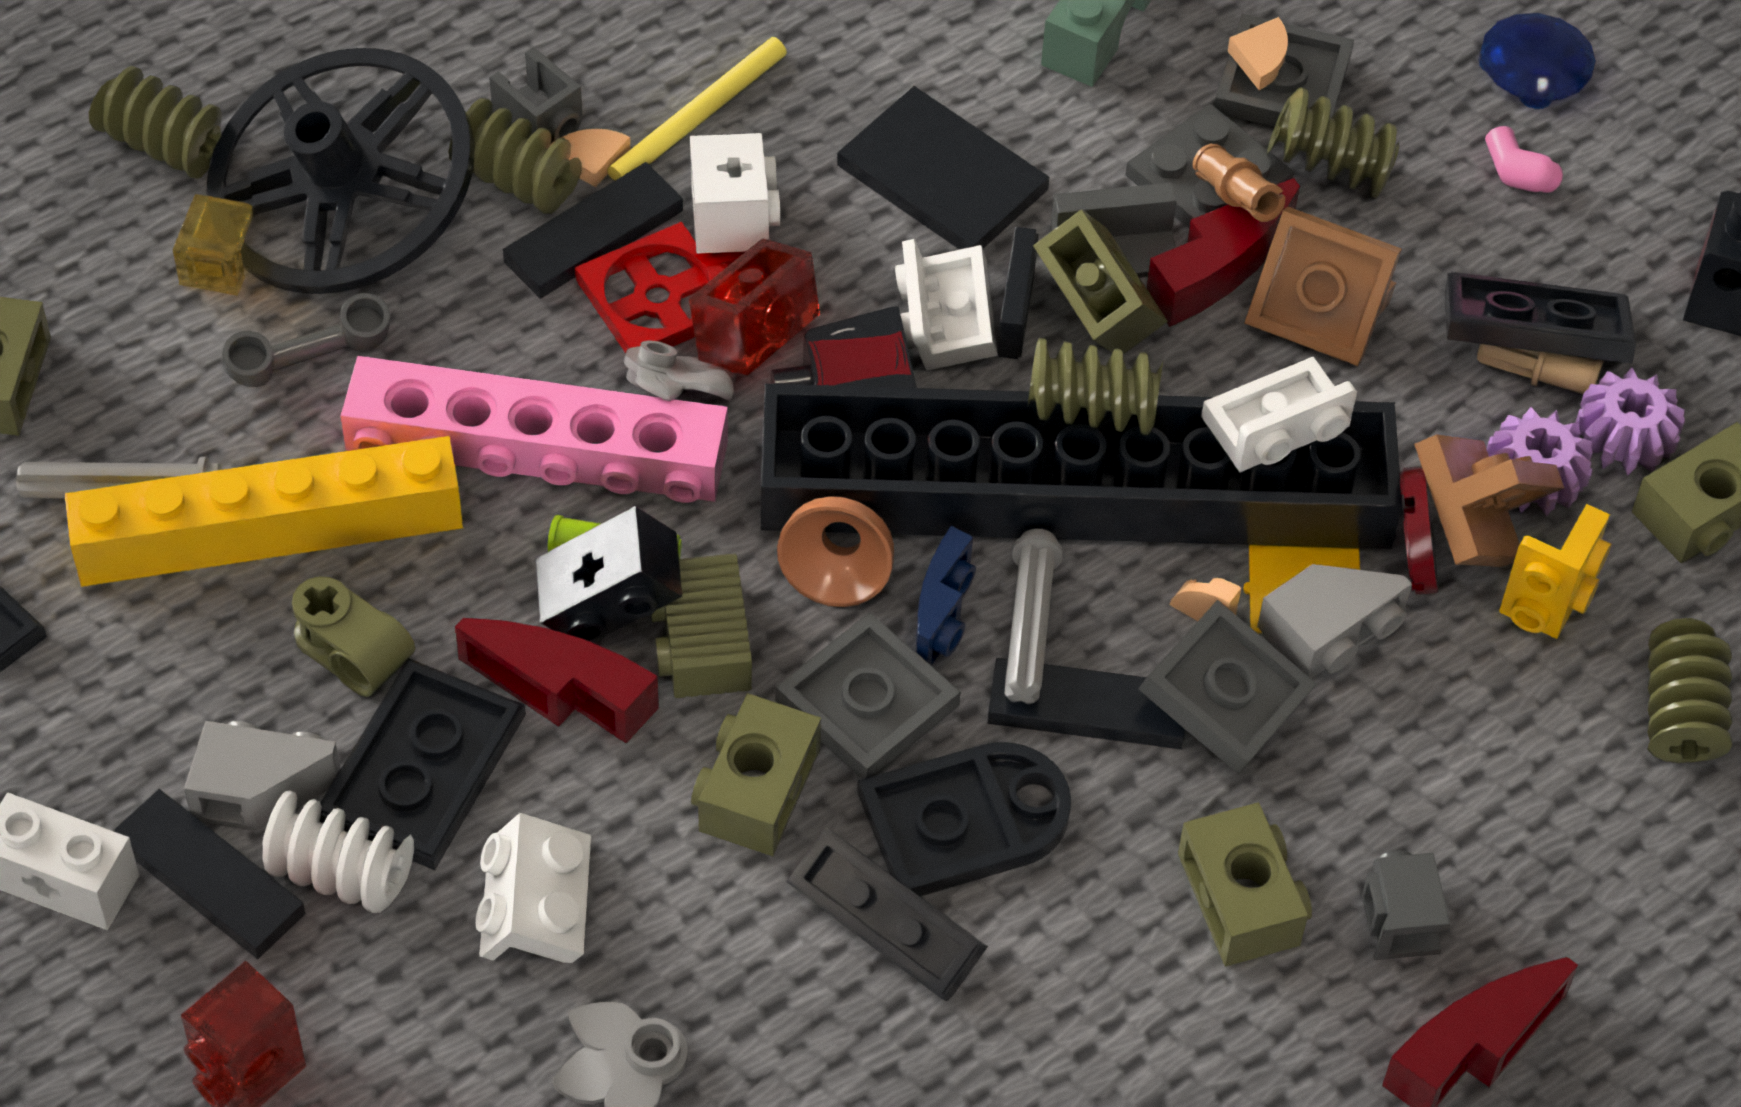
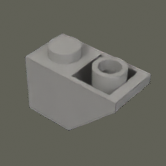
(1331, 612)
(246, 770)

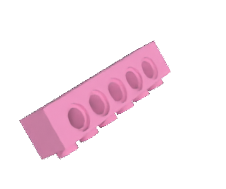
(565, 416)

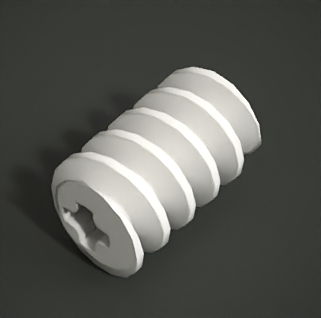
(334, 857)

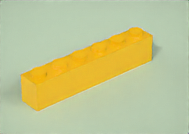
(263, 511)

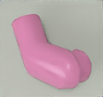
(1520, 167)

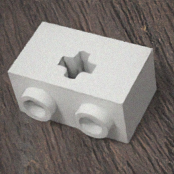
(732, 192)
(64, 862)

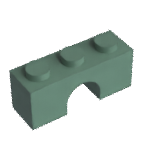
(1085, 36)

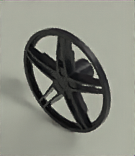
(343, 161)

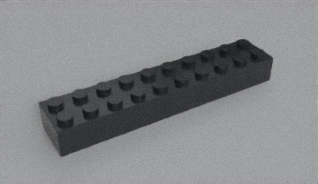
(999, 470)

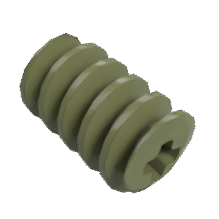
(157, 120)
(1336, 140)
(521, 161)
(1094, 386)
(1688, 692)

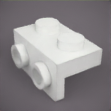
(948, 305)
(1279, 414)
(534, 890)

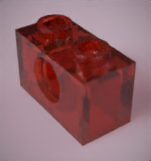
(754, 306)
(242, 1040)

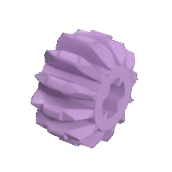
(1630, 420)
(1547, 443)

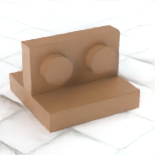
(1323, 286)
(1477, 493)

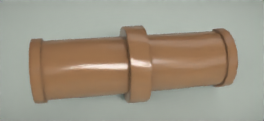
(1239, 182)

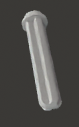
(58, 478)
(1037, 556)

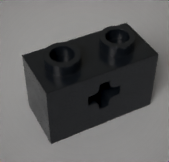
(609, 576)

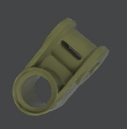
(348, 635)

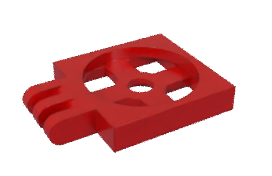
(634, 260)

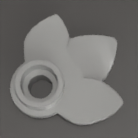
(666, 375)
(611, 1061)

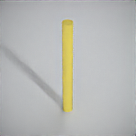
(700, 108)

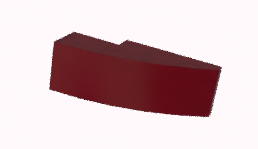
(1218, 257)
(560, 674)
(1477, 1033)

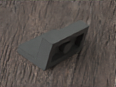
(1134, 215)

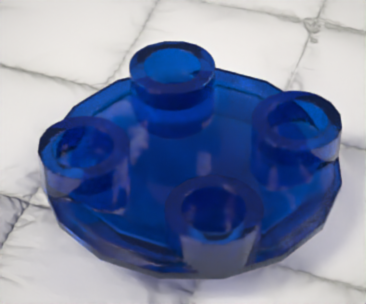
(1537, 58)

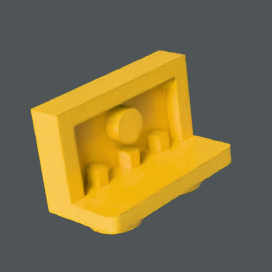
(1554, 582)

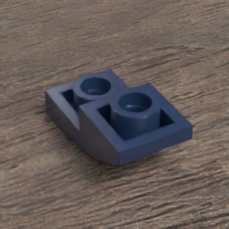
(941, 596)

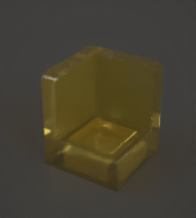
(210, 244)

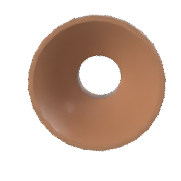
(832, 572)

